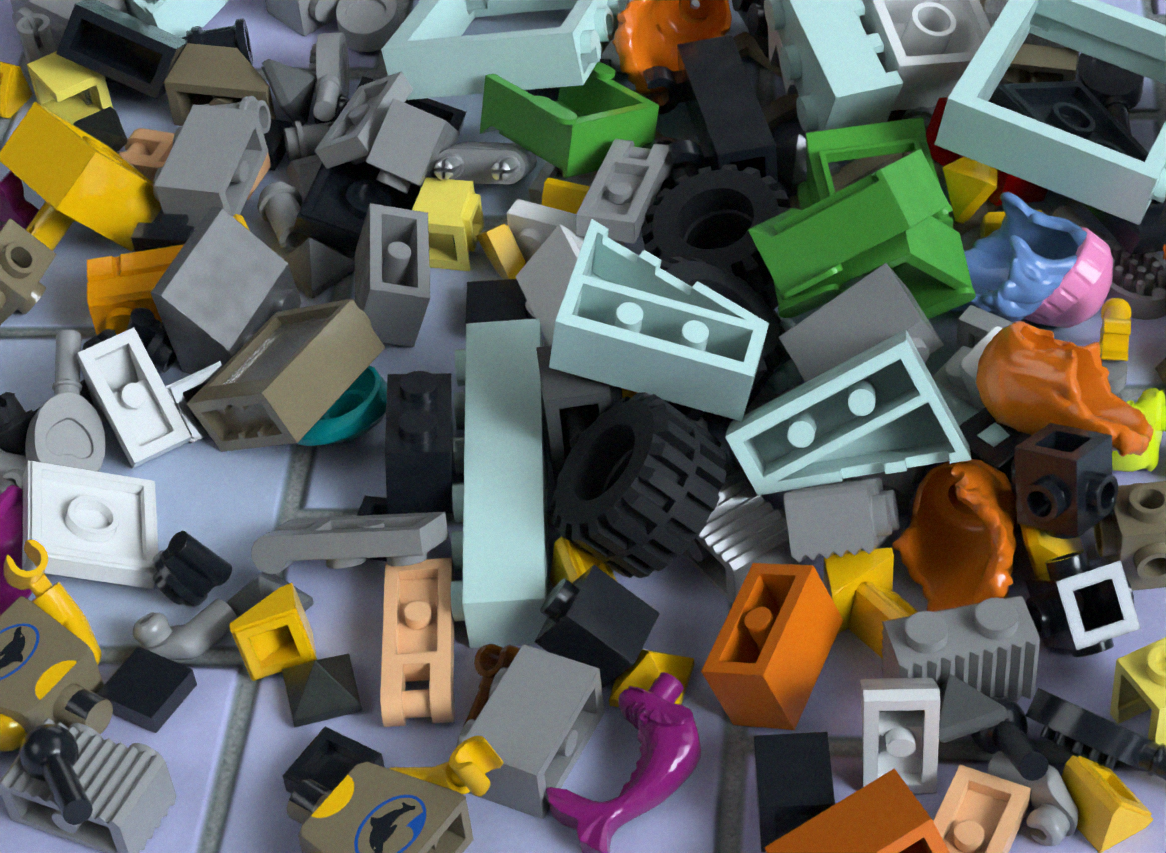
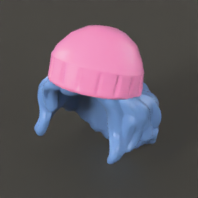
(1039, 268)

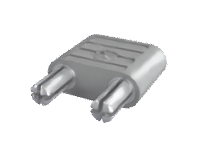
(485, 162)

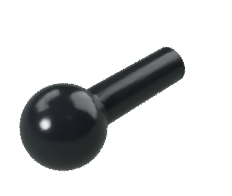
(1012, 741)
(49, 756)

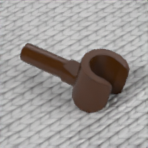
(487, 663)

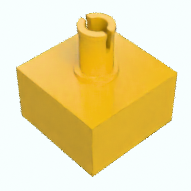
(77, 180)

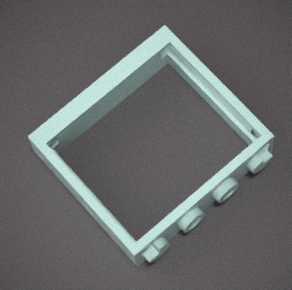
(446, 64)
(1041, 151)

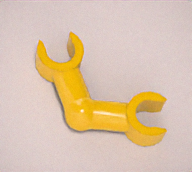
(1115, 330)

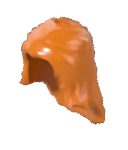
(653, 28)
(1039, 380)
(961, 535)

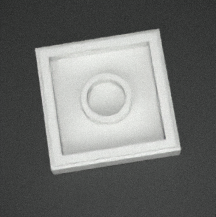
(91, 524)

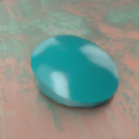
(353, 413)

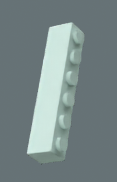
(503, 485)

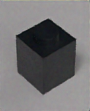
(596, 623)
(791, 781)

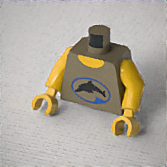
(46, 657)
(395, 806)

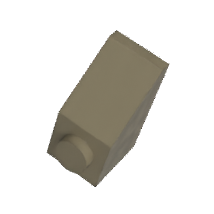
(212, 77)

